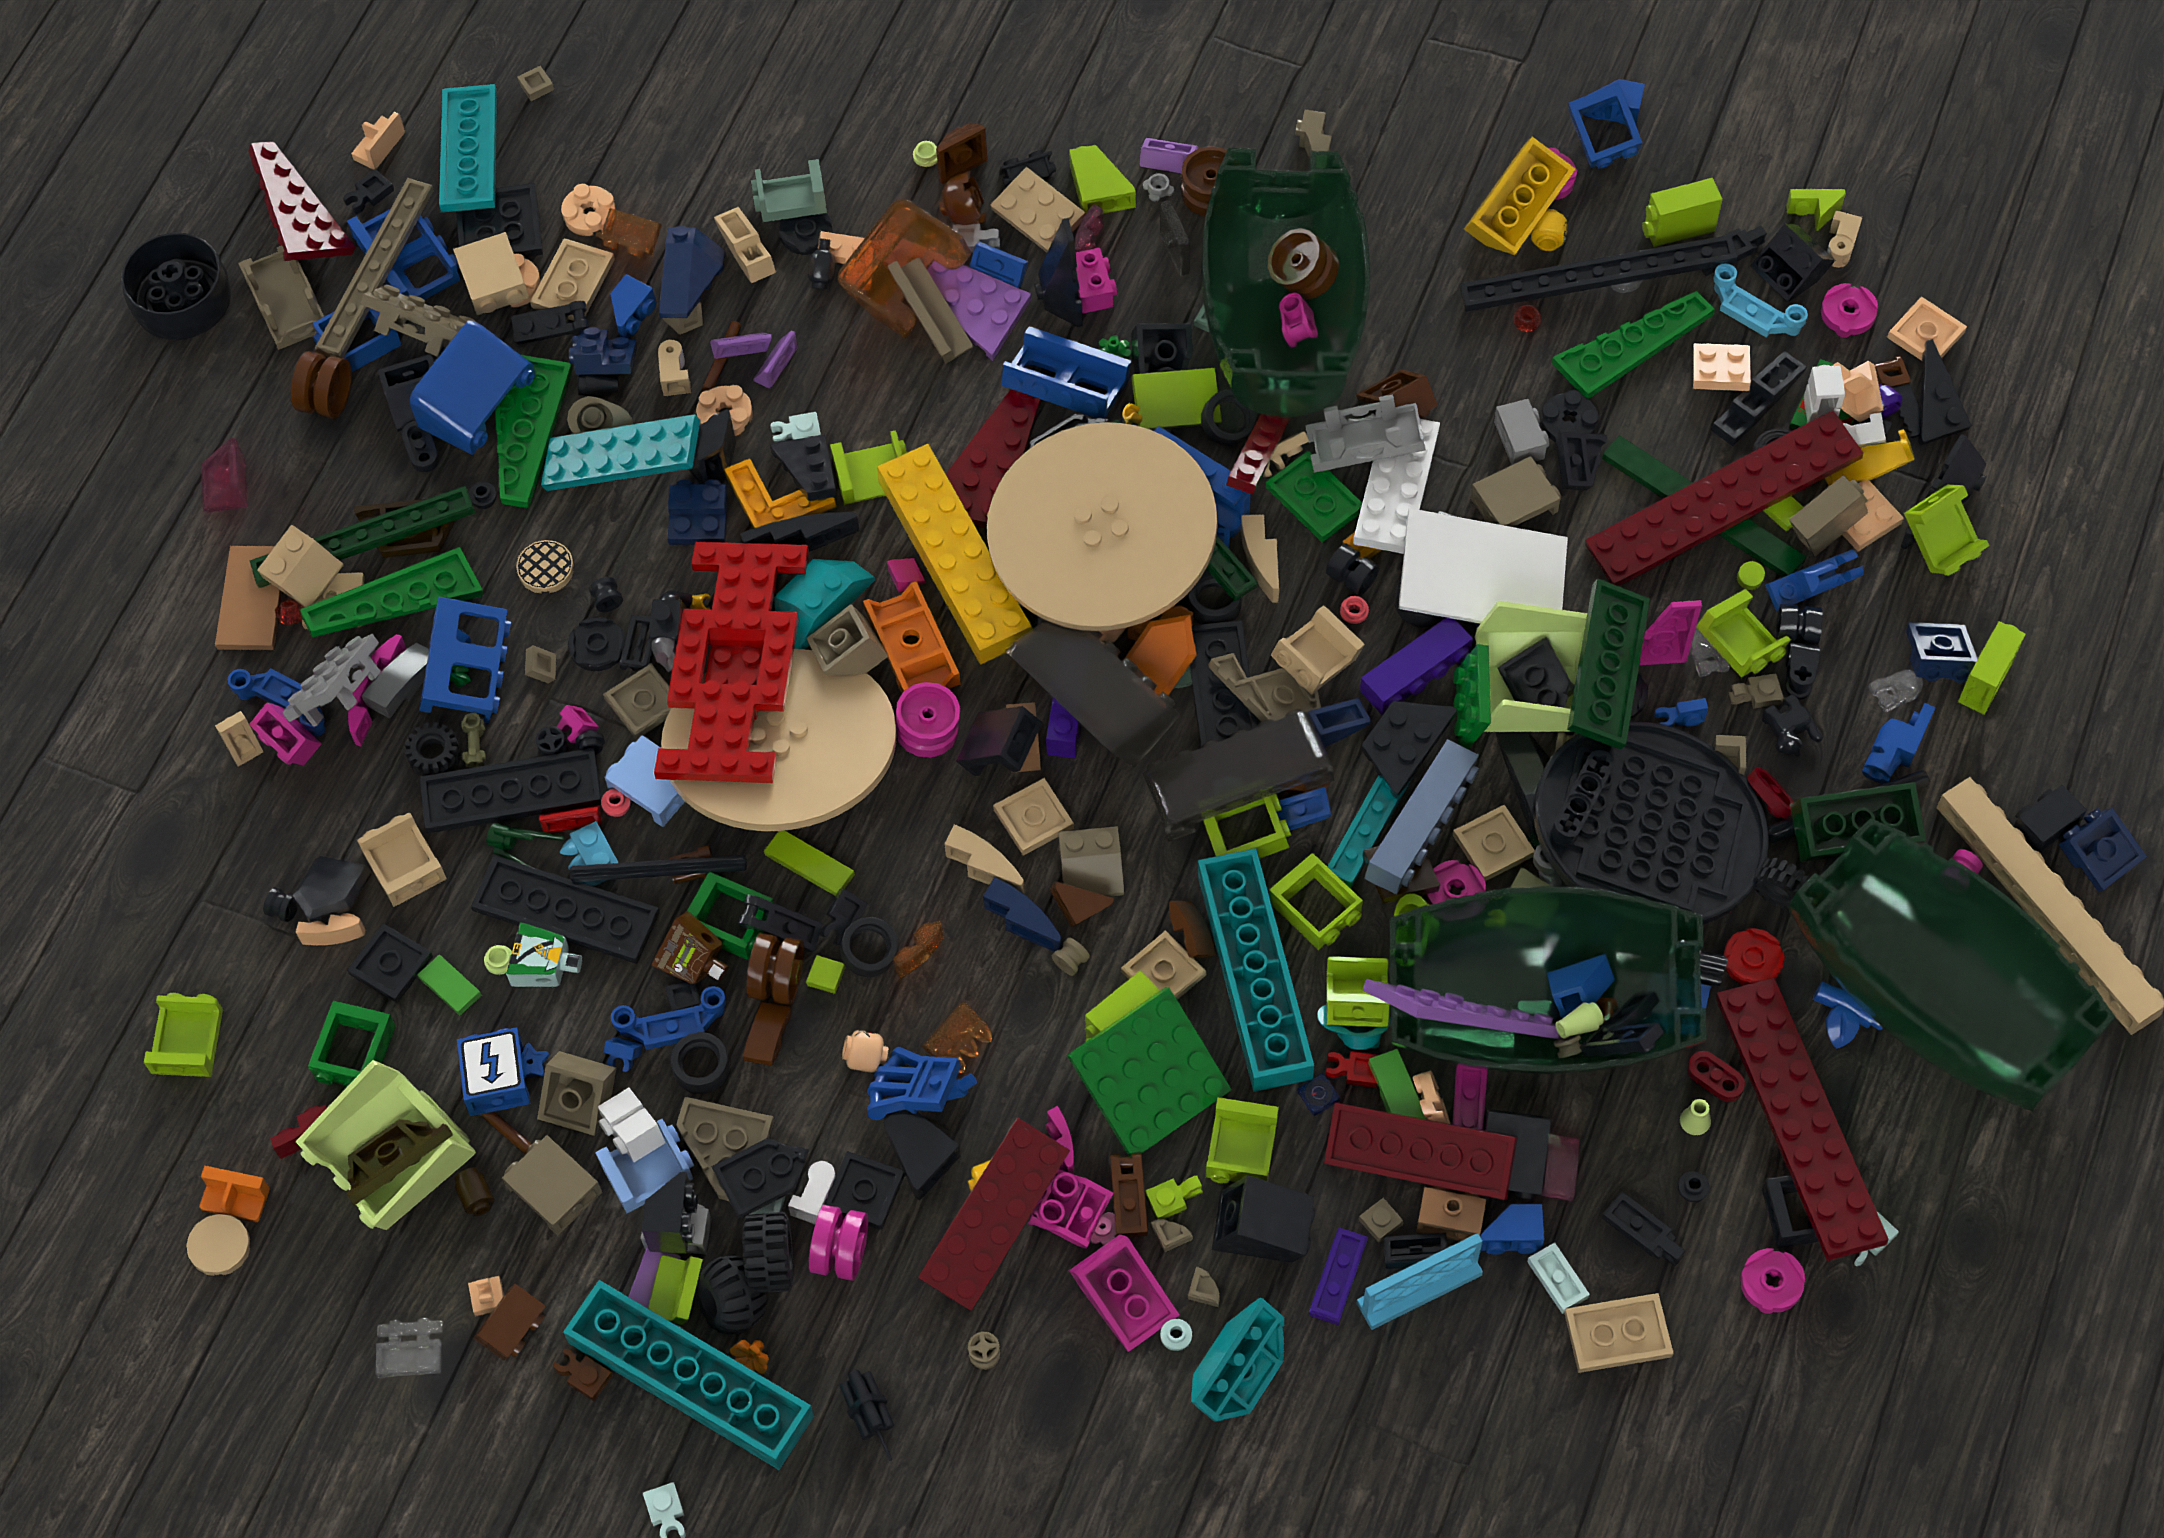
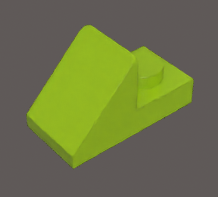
(1816, 201)

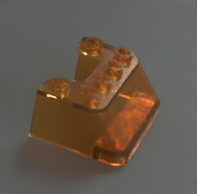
(898, 236)

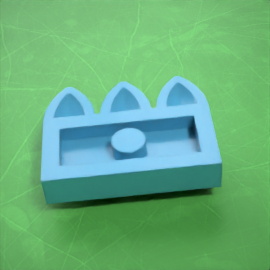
(590, 847)

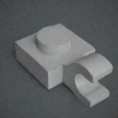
(973, 234)

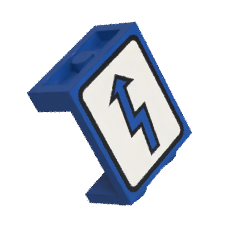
(492, 1071)

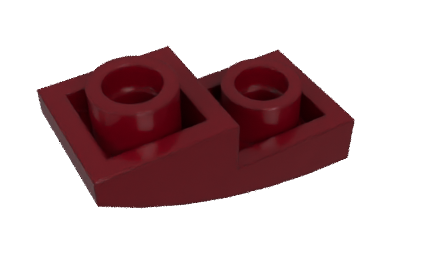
(285, 1141)

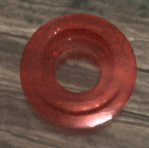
(1527, 312)
(289, 612)

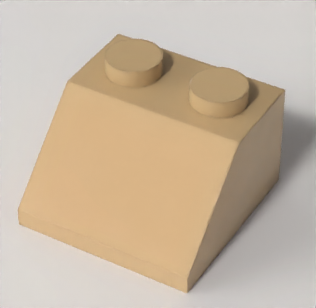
(300, 567)

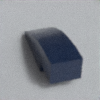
(1339, 720)
(1021, 915)

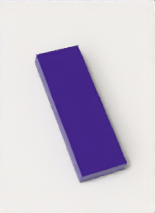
(1338, 1276)

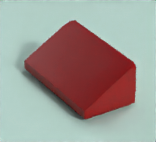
(570, 819)

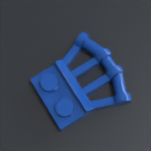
(928, 1085)

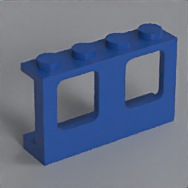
(411, 254)
(1072, 365)
(1229, 501)
(448, 651)

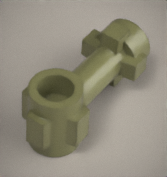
(474, 728)

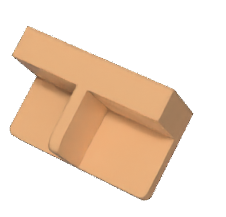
(378, 140)
(1861, 391)

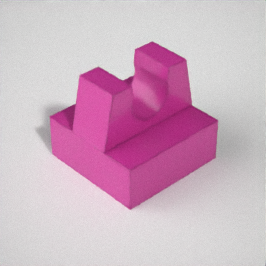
(577, 719)

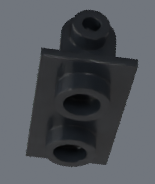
(1036, 162)

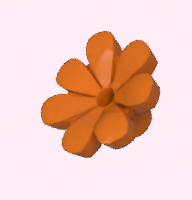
(751, 1355)

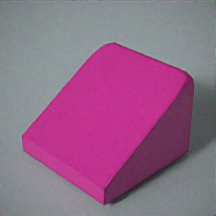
(904, 572)

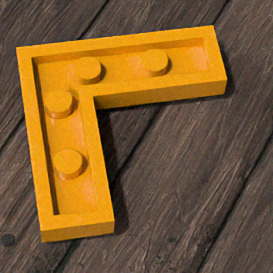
(759, 505)

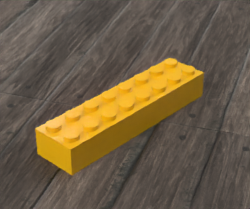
(953, 552)

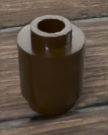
(473, 1191)

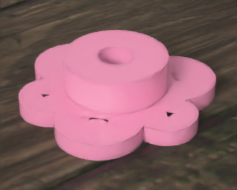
(1107, 1234)

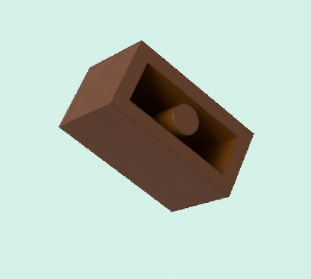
(509, 1323)

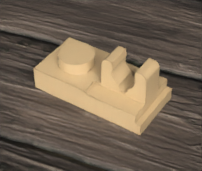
(1290, 446)
(239, 738)

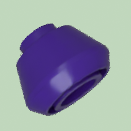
(1890, 400)

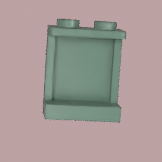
(790, 195)

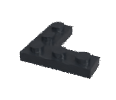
(1621, 1033)

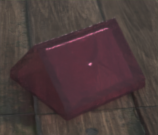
(224, 479)

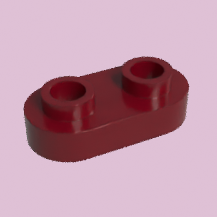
(1771, 793)
(1718, 1075)

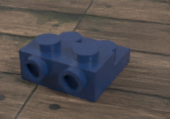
(598, 355)
(697, 512)
(1941, 651)
(2102, 848)

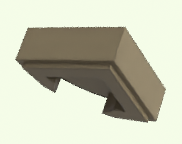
(1170, 1234)
(1204, 1288)

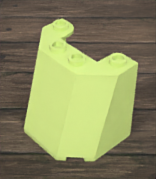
(1508, 632)
(363, 1111)

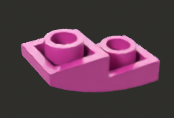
(1059, 1130)

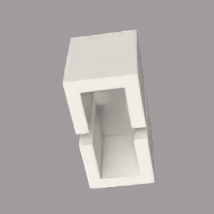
(1824, 391)
(633, 1128)

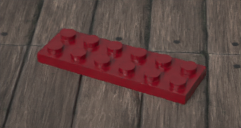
(1421, 1150)
(993, 1214)

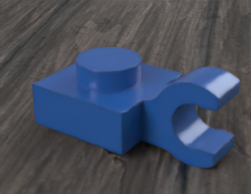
(1685, 713)

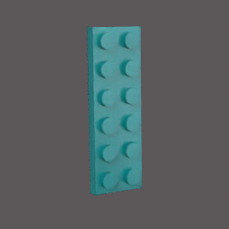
(468, 148)
(621, 452)

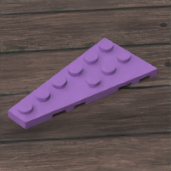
(981, 304)
(1453, 1009)

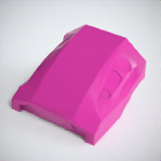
(1077, 1206)

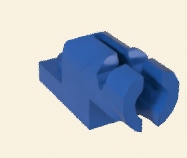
(1812, 580)
(1896, 745)

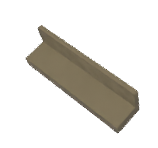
(931, 309)

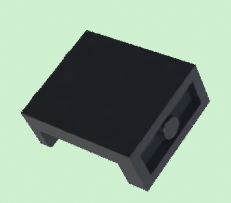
(999, 738)

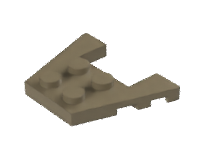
(1266, 694)

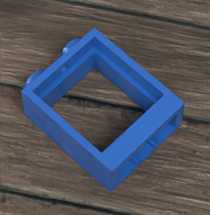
(1593, 102)
(368, 351)

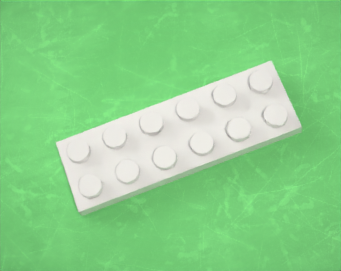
(1391, 490)

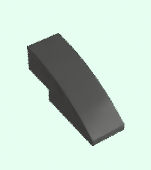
(397, 681)

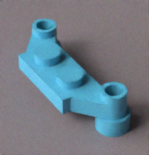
(1753, 311)

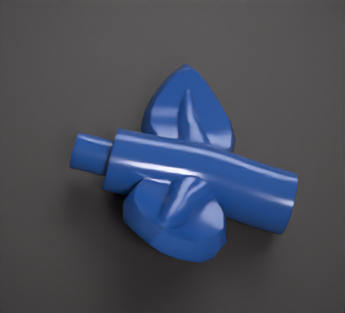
(1845, 1017)

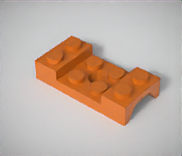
(915, 663)

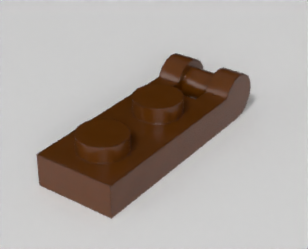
(1129, 1196)

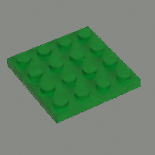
(1149, 1072)

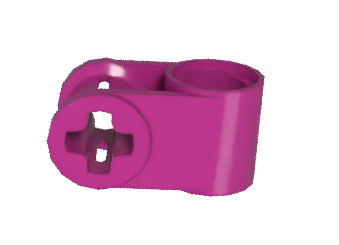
(1297, 319)

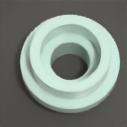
(1176, 1344)

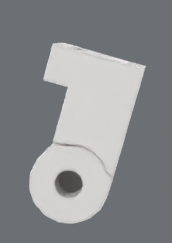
(1868, 433)
(820, 1181)

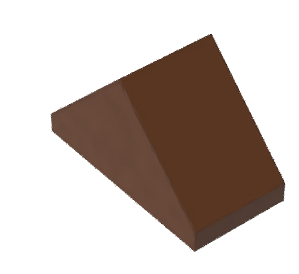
(1078, 903)

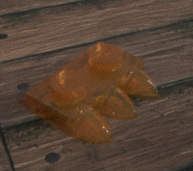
(957, 1035)

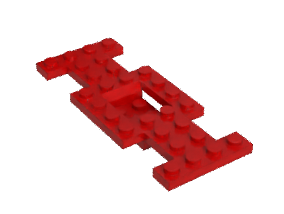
(745, 664)

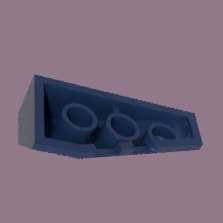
(688, 270)

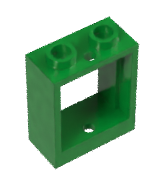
(706, 898)
(355, 1017)

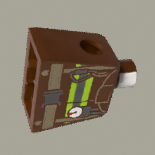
(690, 951)

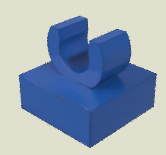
(622, 1049)

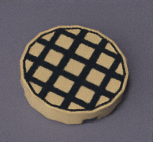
(545, 566)

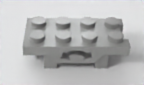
(1379, 436)
(332, 679)

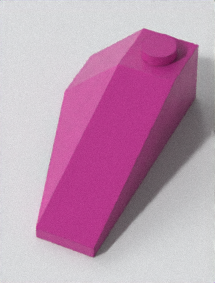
(1671, 634)

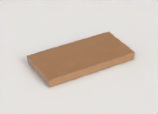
(247, 611)

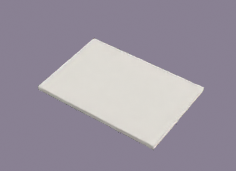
(1468, 565)

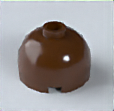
(962, 200)

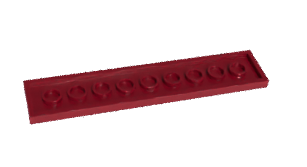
(1723, 499)
(1801, 1120)

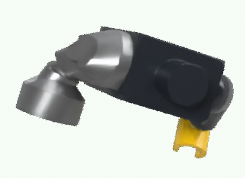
(666, 621)

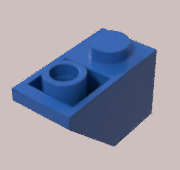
(1633, 94)
(631, 304)
(1580, 983)
(1516, 1229)

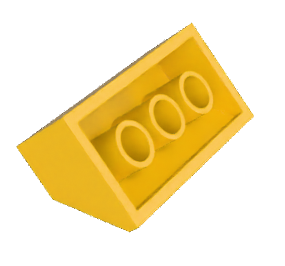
(1520, 198)

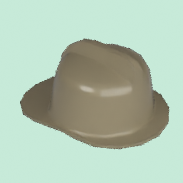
(596, 414)

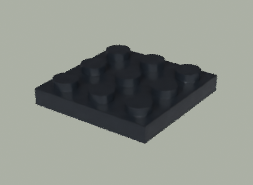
(513, 213)

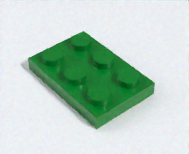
(1314, 498)
(1472, 696)

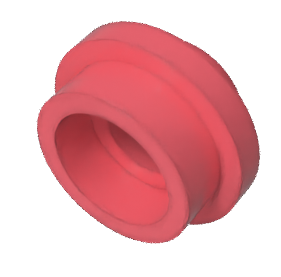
(1357, 603)
(618, 809)

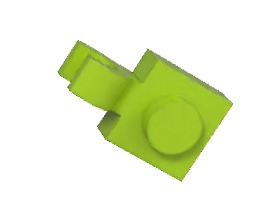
(1169, 1198)

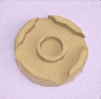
(218, 1244)

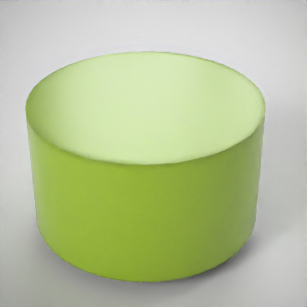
(1751, 575)

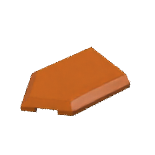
(1165, 651)

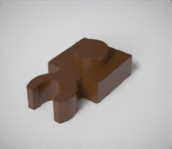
(586, 1376)

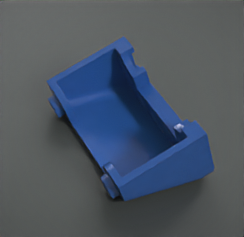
(468, 386)

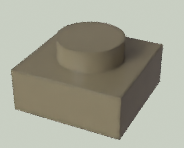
(535, 83)
(540, 664)
(1381, 1220)

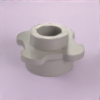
(1155, 181)

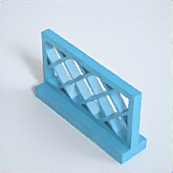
(1421, 1282)

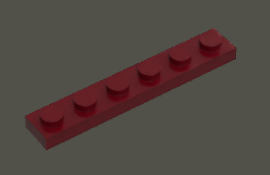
(1257, 452)

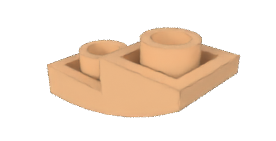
(339, 930)

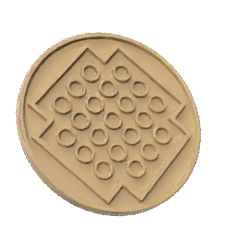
(1102, 526)
(827, 745)

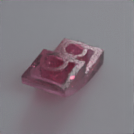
(1088, 229)
(1561, 1167)

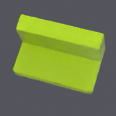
(675, 1288)

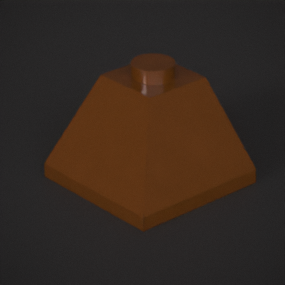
(961, 151)
(1406, 389)

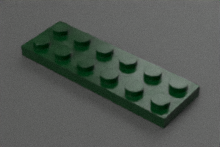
(1608, 664)

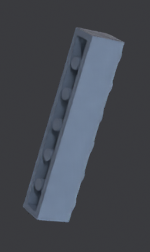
(1422, 816)

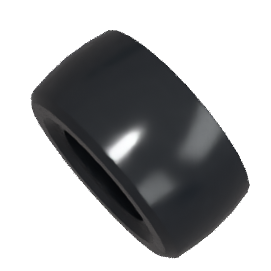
(165, 267)

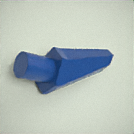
(961, 1087)

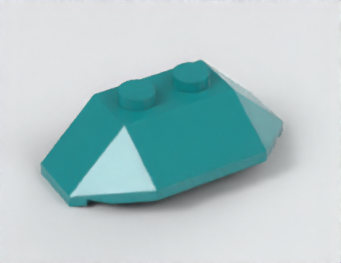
(821, 594)
(1240, 1363)

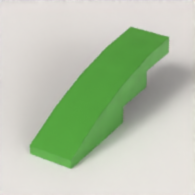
(1395, 1085)

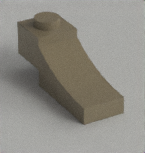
(1311, 132)

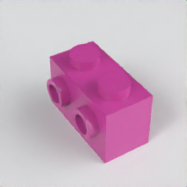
(1095, 287)
(287, 738)

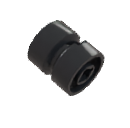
(1355, 571)
(1799, 624)

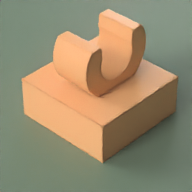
(485, 1294)

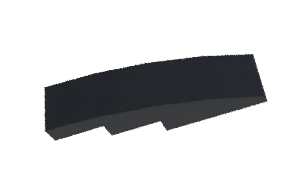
(1764, 393)
(809, 530)

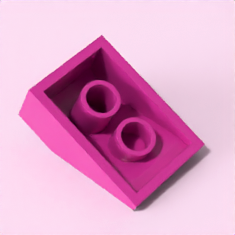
(1124, 1292)

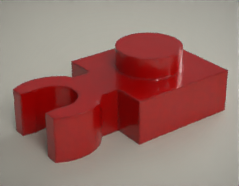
(1355, 1068)

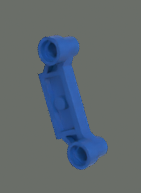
(272, 688)
(671, 1026)

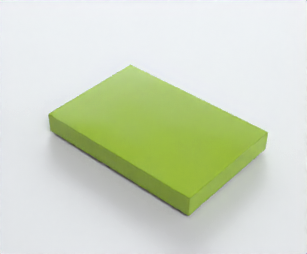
(1174, 397)

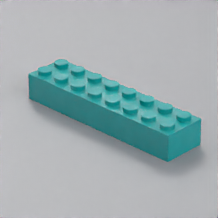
(1255, 970)
(689, 1374)

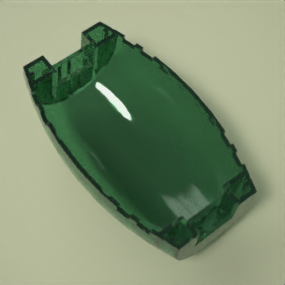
(1242, 300)
(1506, 941)
(1950, 966)

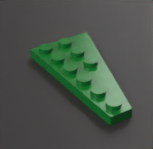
(525, 426)

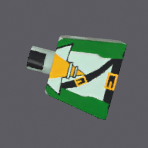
(540, 958)

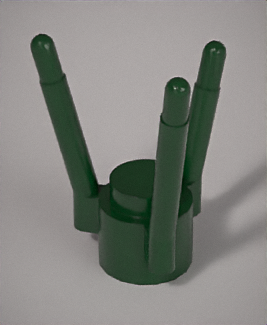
(505, 838)

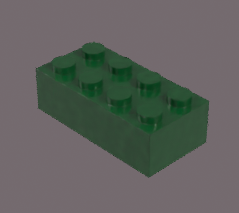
(1829, 821)

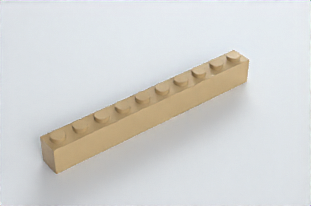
(2051, 905)

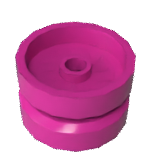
(927, 719)
(838, 1242)

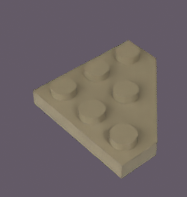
(719, 1132)

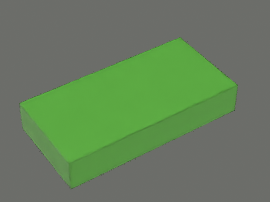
(449, 985)

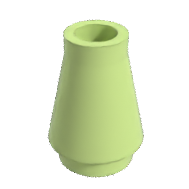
(1581, 1020)
(1696, 1118)

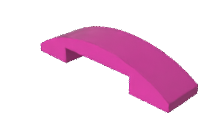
(358, 716)

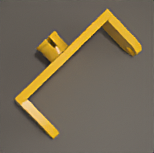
(1877, 460)

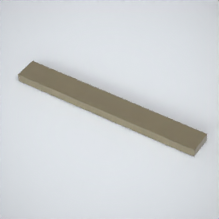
(374, 268)

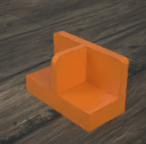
(233, 1193)

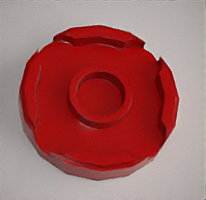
(1753, 956)

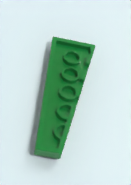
(1615, 354)
(395, 594)

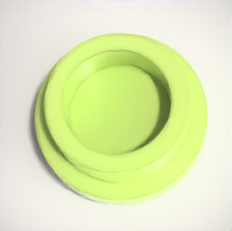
(925, 154)
(497, 959)

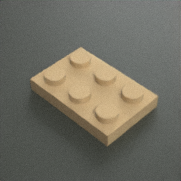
(1036, 208)
(573, 276)
(1618, 1332)

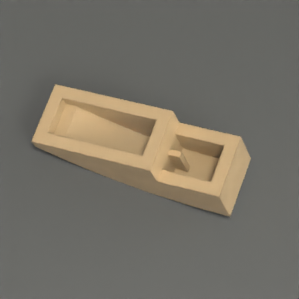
(745, 244)
(1261, 554)
(981, 858)

